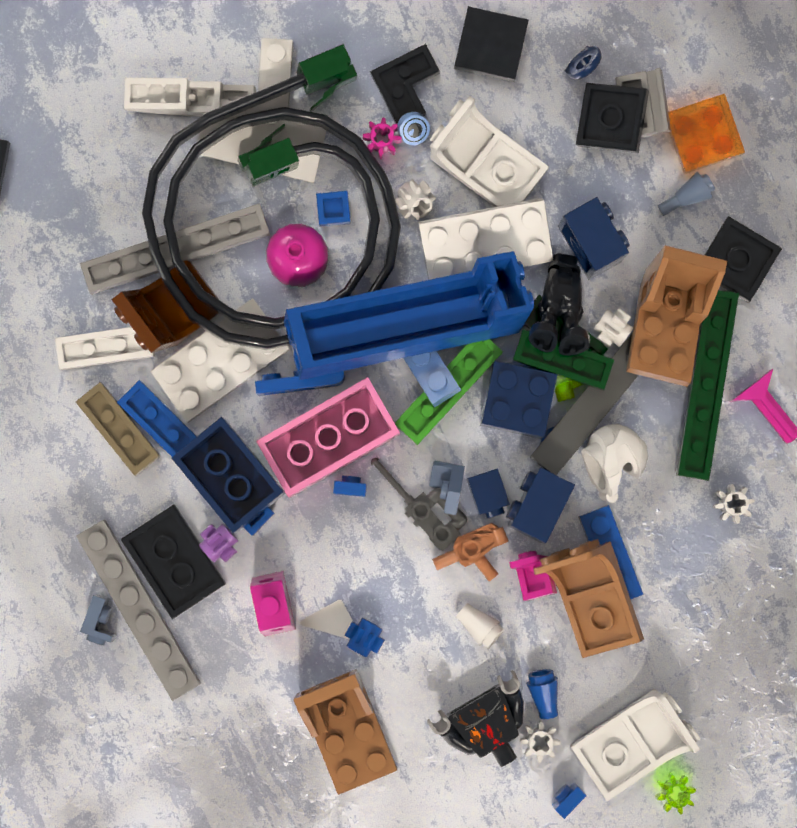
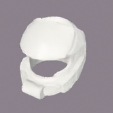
(609, 452)

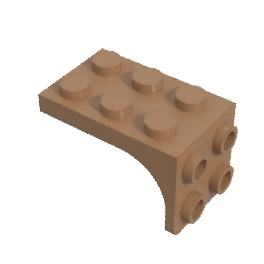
(594, 596)

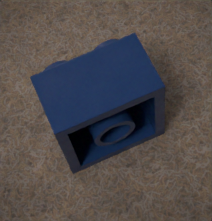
(594, 237)
(518, 400)
(540, 504)

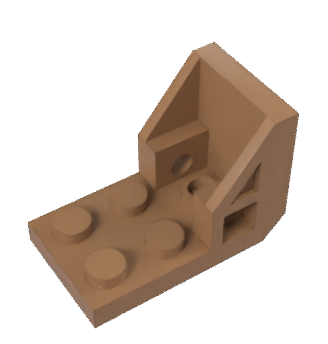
(669, 311)
(346, 731)

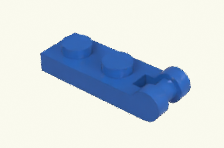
(274, 384)

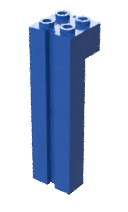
(410, 318)

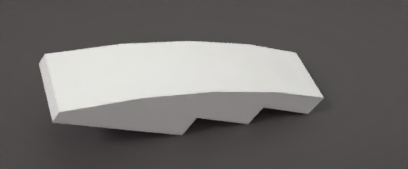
(179, 95)

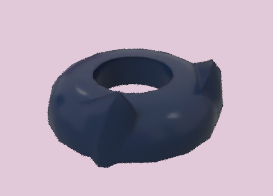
(584, 63)

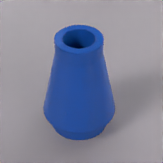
(544, 691)

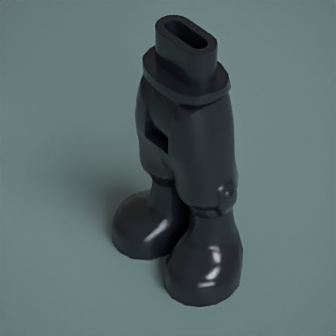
(561, 299)

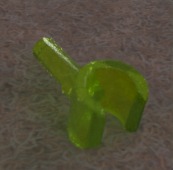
(565, 390)

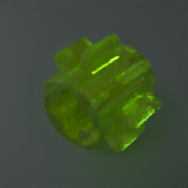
(683, 797)

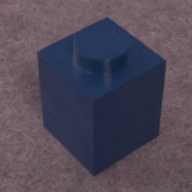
(488, 493)

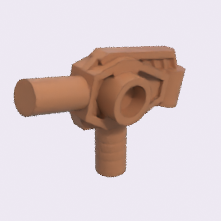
(472, 547)

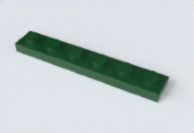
(707, 388)

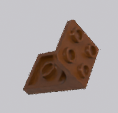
(156, 314)

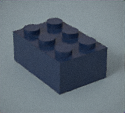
(228, 475)

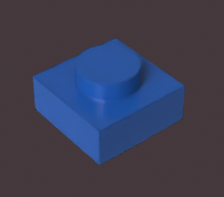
(333, 208)
(350, 486)
(567, 799)

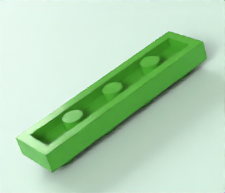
(466, 370)

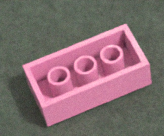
(328, 437)

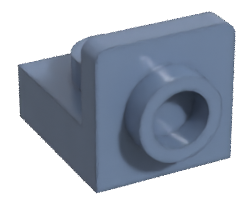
(449, 479)
(97, 614)

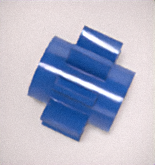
(364, 637)

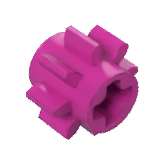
(382, 129)

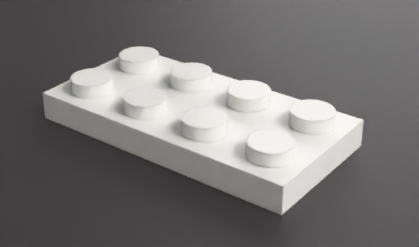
(457, 240)
(213, 369)

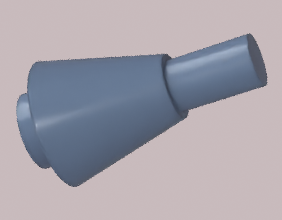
(695, 190)

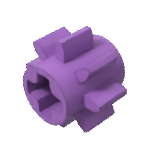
(218, 543)

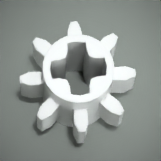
(415, 199)
(613, 328)
(739, 510)
(538, 750)

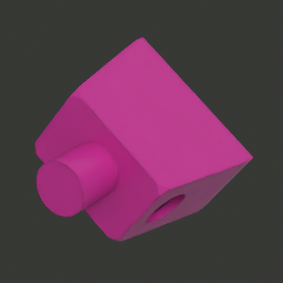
(272, 604)

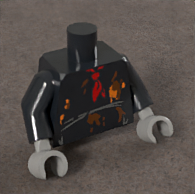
(485, 722)

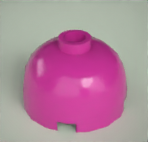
(297, 255)

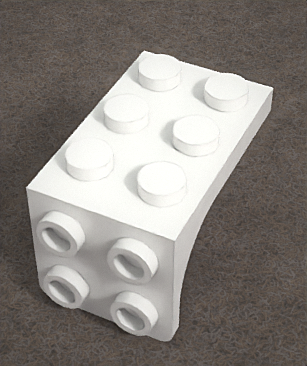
(485, 157)
(635, 743)

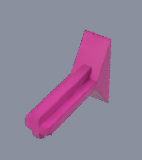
(769, 407)

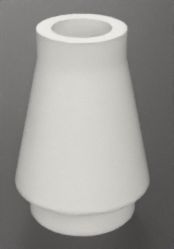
(480, 625)

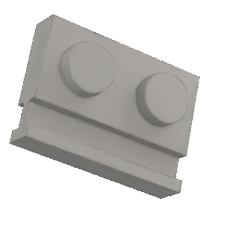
(656, 113)

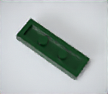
(583, 368)

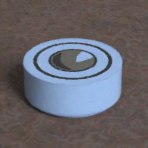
(413, 128)

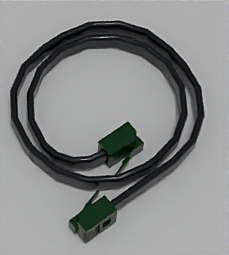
(266, 164)

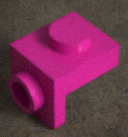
(532, 585)

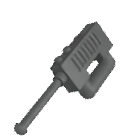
(421, 512)

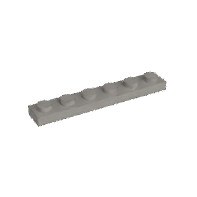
(193, 242)
(138, 609)

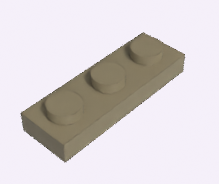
(118, 429)

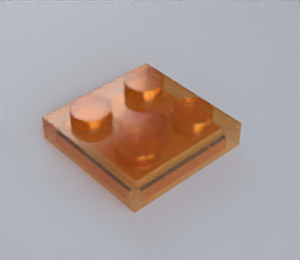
(704, 134)

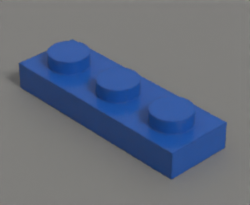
(602, 526)

